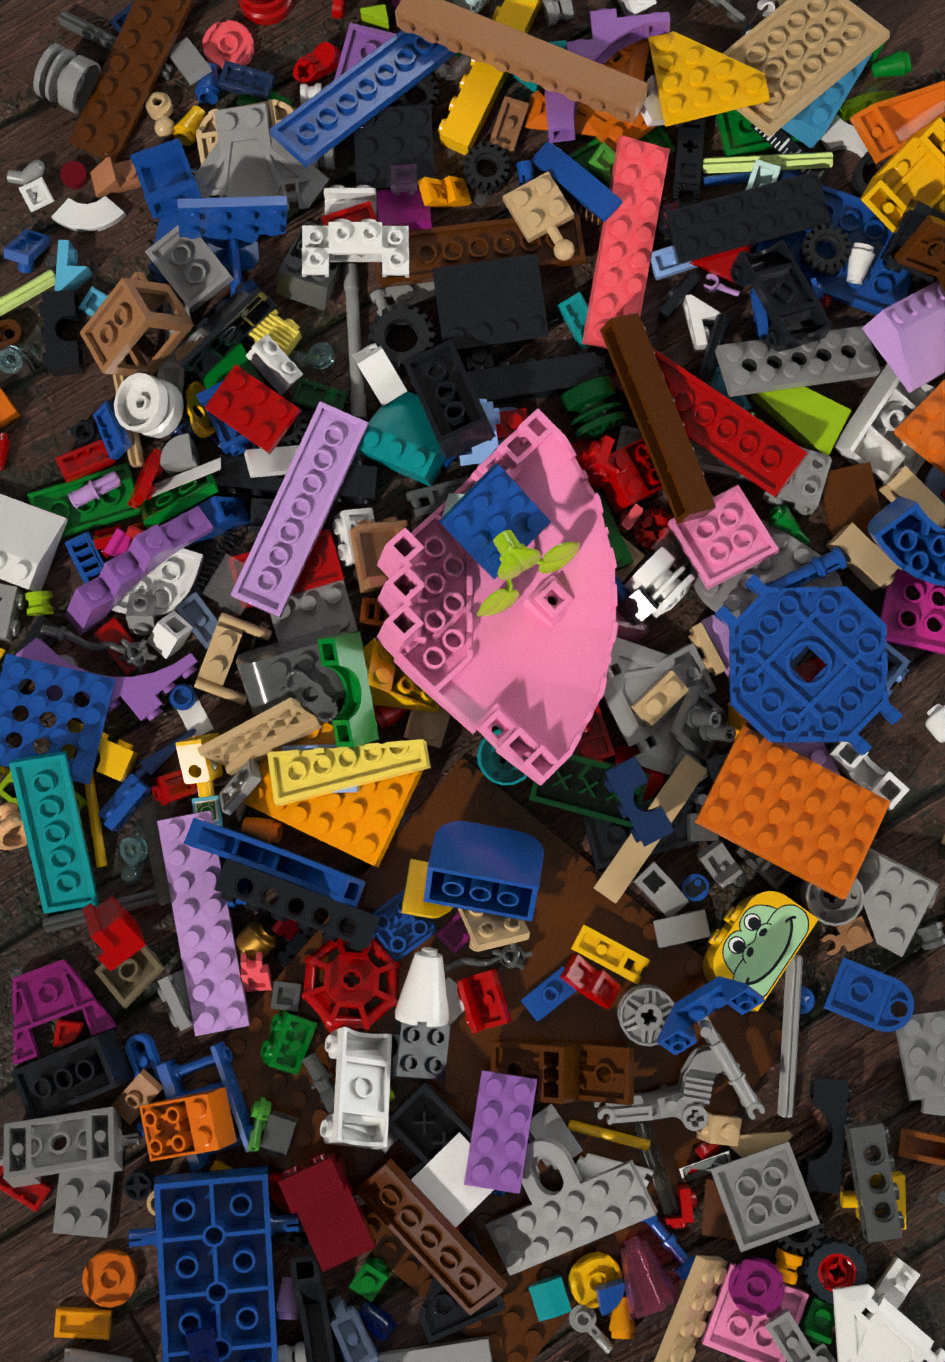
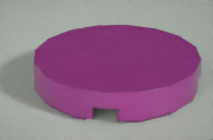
(756, 1286)

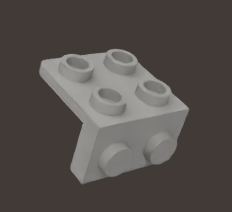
(805, 486)
(174, 991)

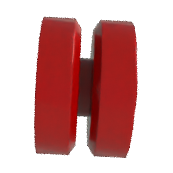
(266, 11)

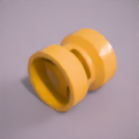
(788, 1264)

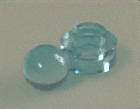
(319, 356)
(8, 365)
(133, 850)

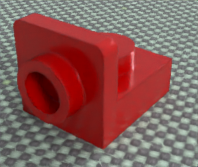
(172, 788)

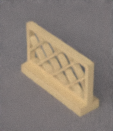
(261, 735)

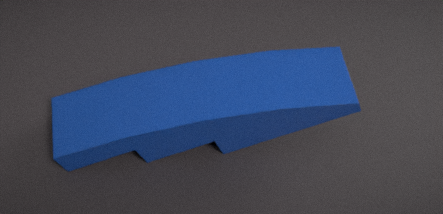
(577, 181)

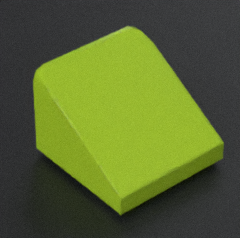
(375, 17)

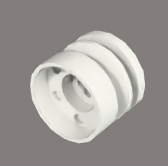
(660, 582)

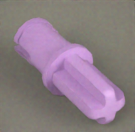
(94, 489)

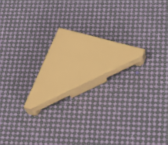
(755, 1142)

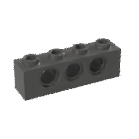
(891, 1221)

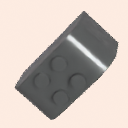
(266, 667)

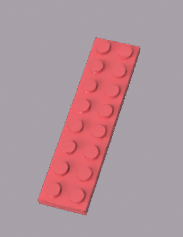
(626, 236)

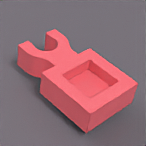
(254, 974)

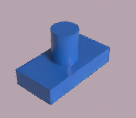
(26, 249)

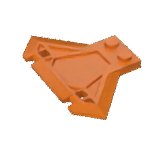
(596, 123)

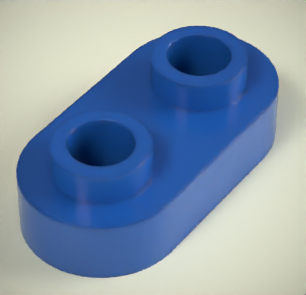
(140, 1058)

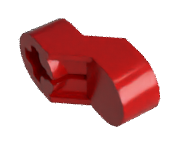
(317, 64)

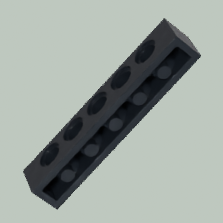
(230, 888)

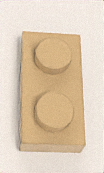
(710, 655)
(659, 698)

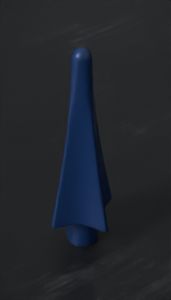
(154, 762)

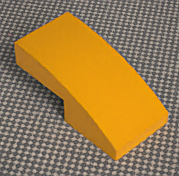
(445, 192)

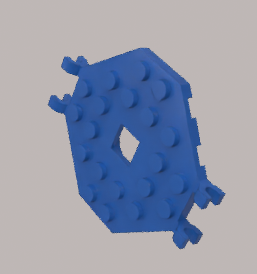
(839, 633)

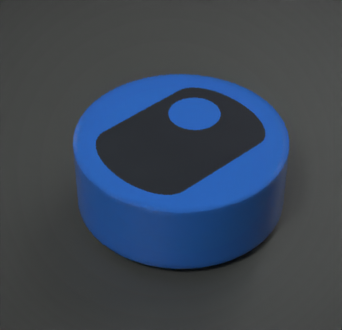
(695, 887)

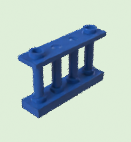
(172, 1083)

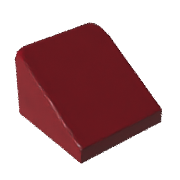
(286, 929)

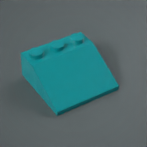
(404, 440)

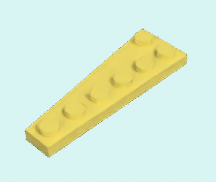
(321, 771)

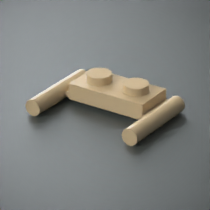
(221, 654)

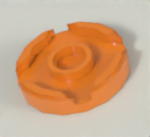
(110, 1278)

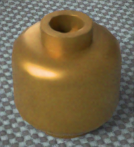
(256, 938)

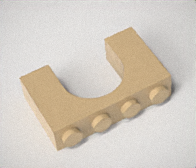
(864, 556)

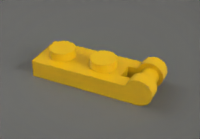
(609, 953)

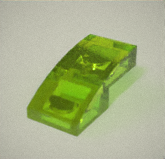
(861, 102)

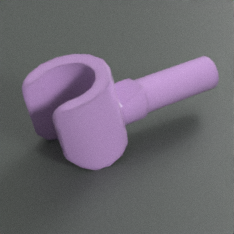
(719, 287)

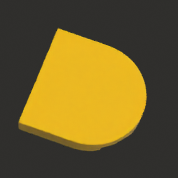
(414, 893)

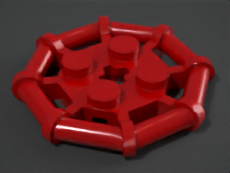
(345, 996)

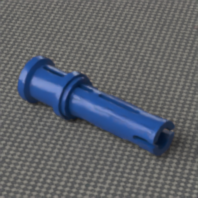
(814, 569)

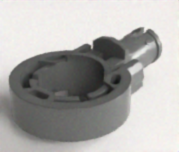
(322, 1080)

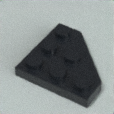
(444, 1315)

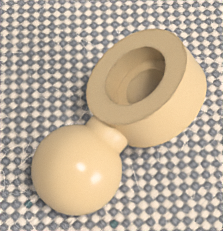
(164, 125)

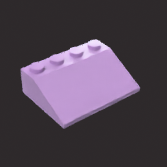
(912, 336)

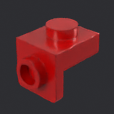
(687, 1201)

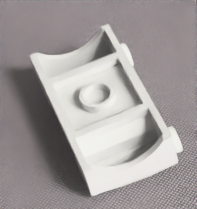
(360, 1089)

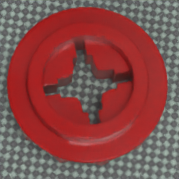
(647, 538)

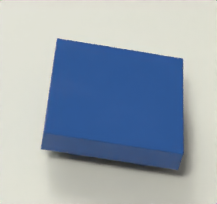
(400, 931)

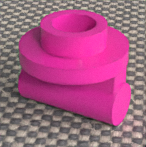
(118, 543)

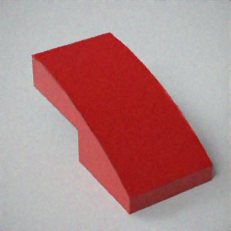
(589, 982)

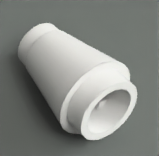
(859, 262)

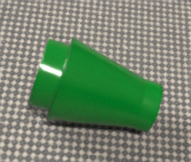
(892, 65)

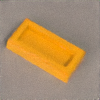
(83, 1323)

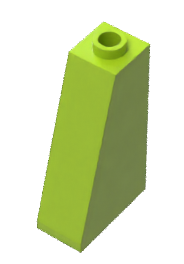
(806, 416)

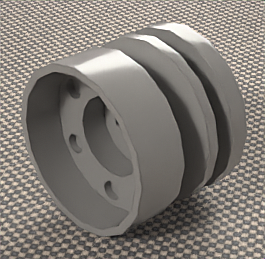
(65, 77)
(833, 911)
(638, 1000)

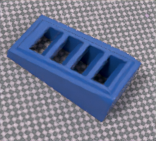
(73, 544)

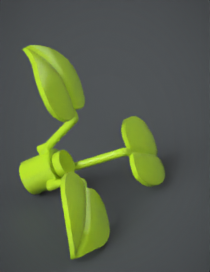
(516, 559)

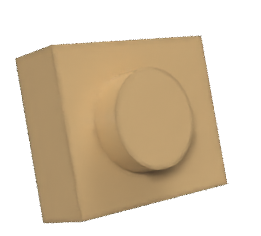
(721, 1130)

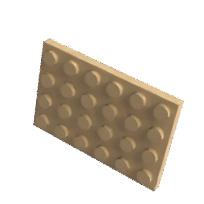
(804, 53)

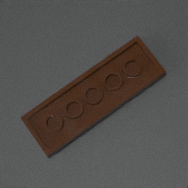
(431, 1237)

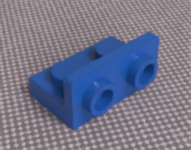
(124, 802)

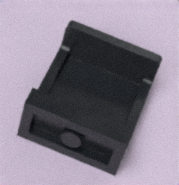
(911, 219)

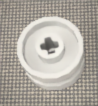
(148, 405)

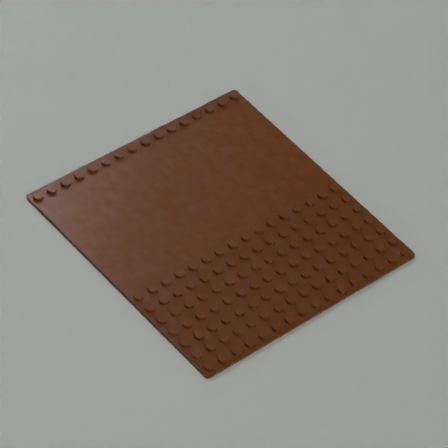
(561, 908)

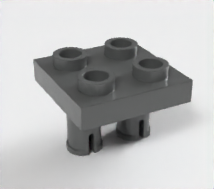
(700, 724)

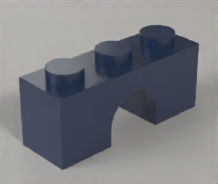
(647, 824)

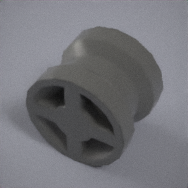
(931, 935)

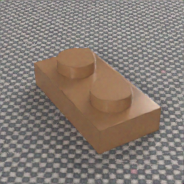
(509, 124)

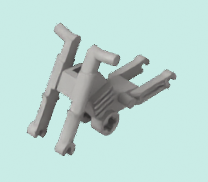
(693, 1089)

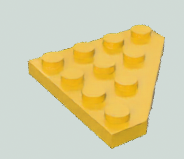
(701, 81)

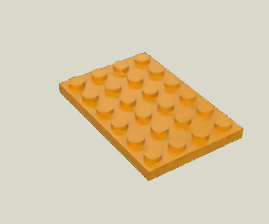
(352, 822)

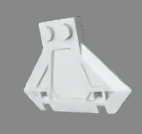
(879, 1335)

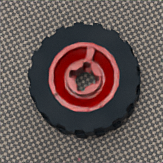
(826, 1257)

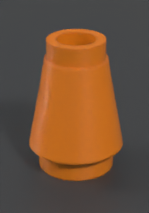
(264, 829)

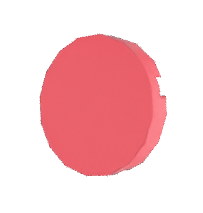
(228, 42)

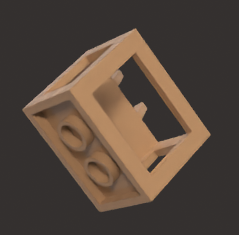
(126, 317)

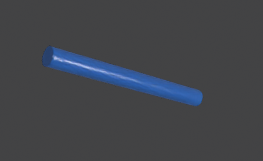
(733, 178)

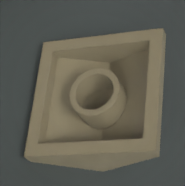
(131, 976)

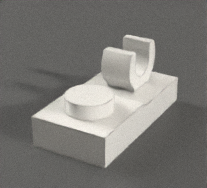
(895, 1282)

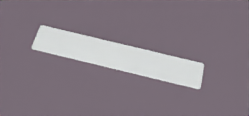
(187, 476)

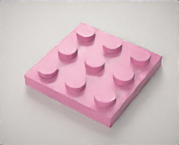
(725, 539)
(746, 1334)

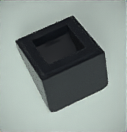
(637, 607)

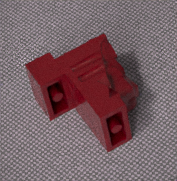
(327, 1209)

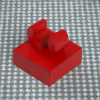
(102, 538)

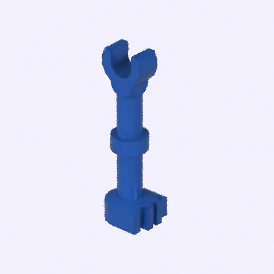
(668, 1240)

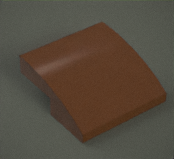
(715, 1220)

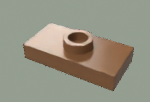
(139, 1092)

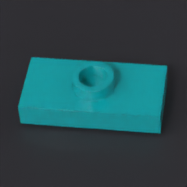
(574, 313)

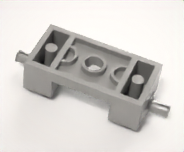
(92, 1142)

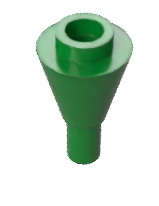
(783, 520)

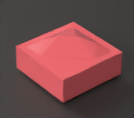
(629, 517)

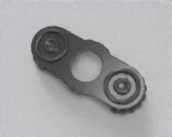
(322, 706)

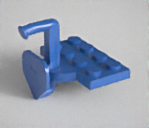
(233, 227)

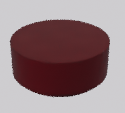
(74, 175)

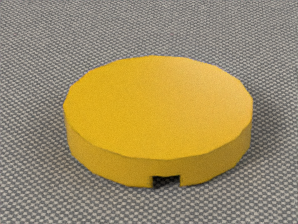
(589, 1272)

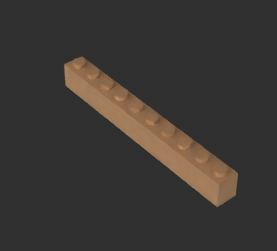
(524, 56)

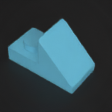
(67, 275)

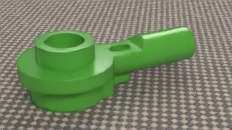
(260, 1112)

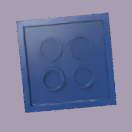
(489, 509)

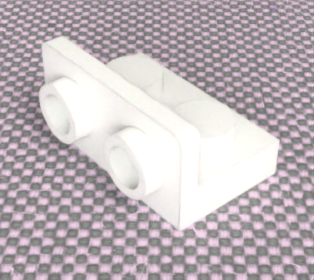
(340, 198)
(274, 364)
(342, 524)

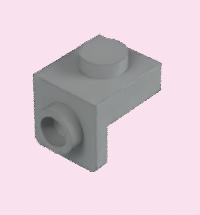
(141, 614)
(720, 863)

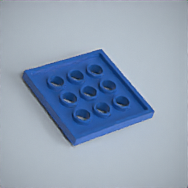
(71, 681)

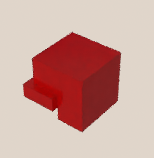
(113, 932)

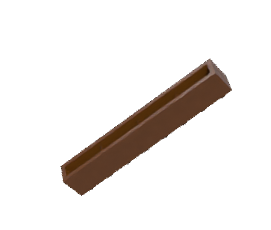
(657, 418)

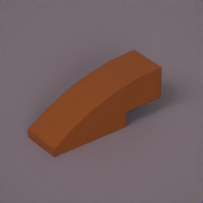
(922, 1146)

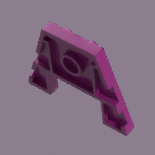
(47, 996)

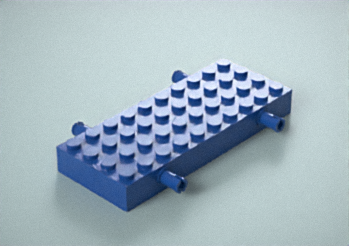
(216, 1261)

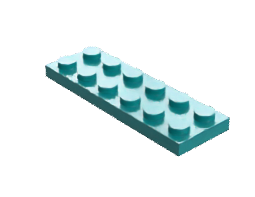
(54, 831)

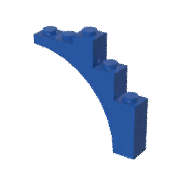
(275, 861)

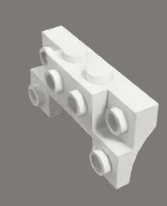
(355, 243)

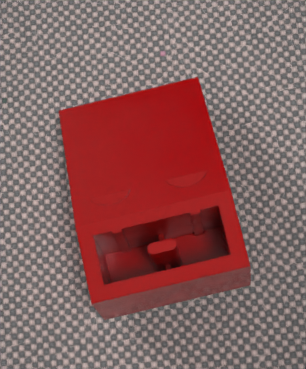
(636, 476)

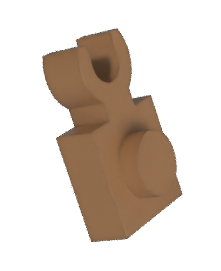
(850, 935)

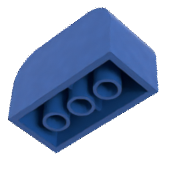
(484, 870)

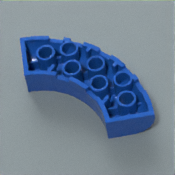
(910, 540)

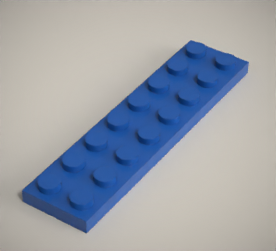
(358, 96)

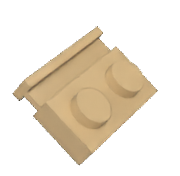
(427, 726)

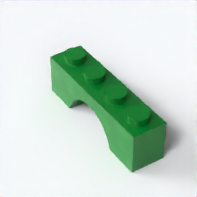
(356, 719)

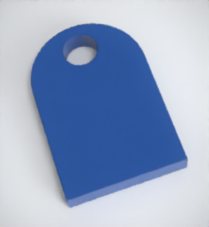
(868, 996)

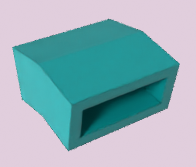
(549, 1297)

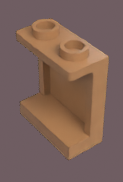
(368, 543)

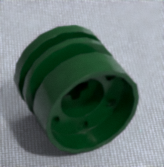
(592, 404)

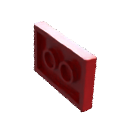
(252, 409)

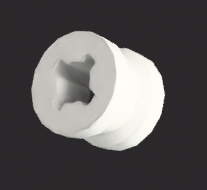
(308, 92)

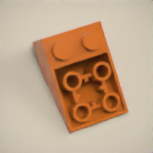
(188, 1124)

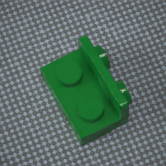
(288, 1041)

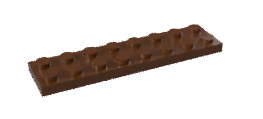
(129, 76)
(477, 243)

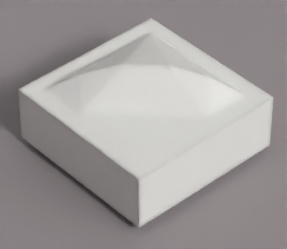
(36, 194)

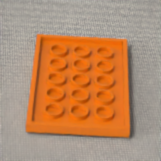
(793, 812)

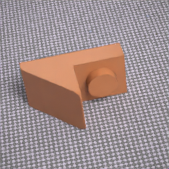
(114, 178)

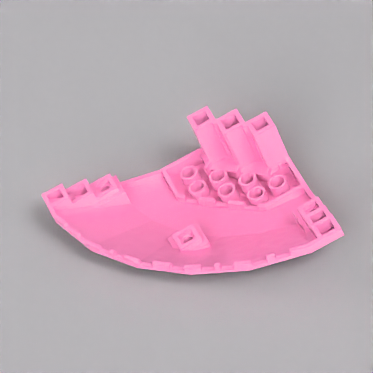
(536, 663)

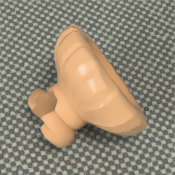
(11, 827)

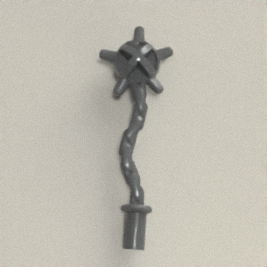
(134, 652)
(509, 956)

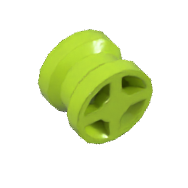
(39, 603)

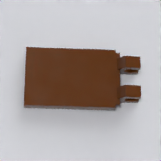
(849, 498)

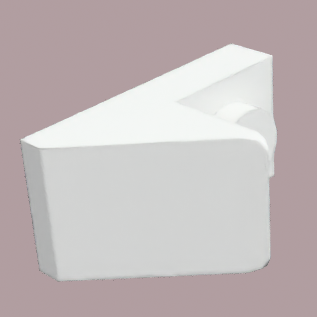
(697, 316)

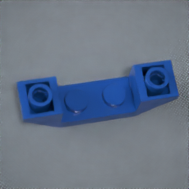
(679, 1030)

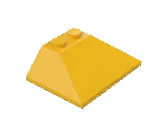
(911, 173)

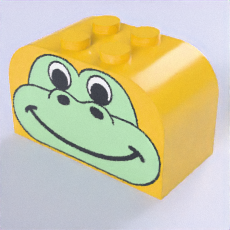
(758, 941)

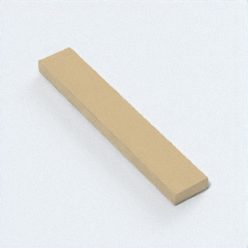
(632, 854)

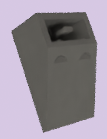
(312, 289)

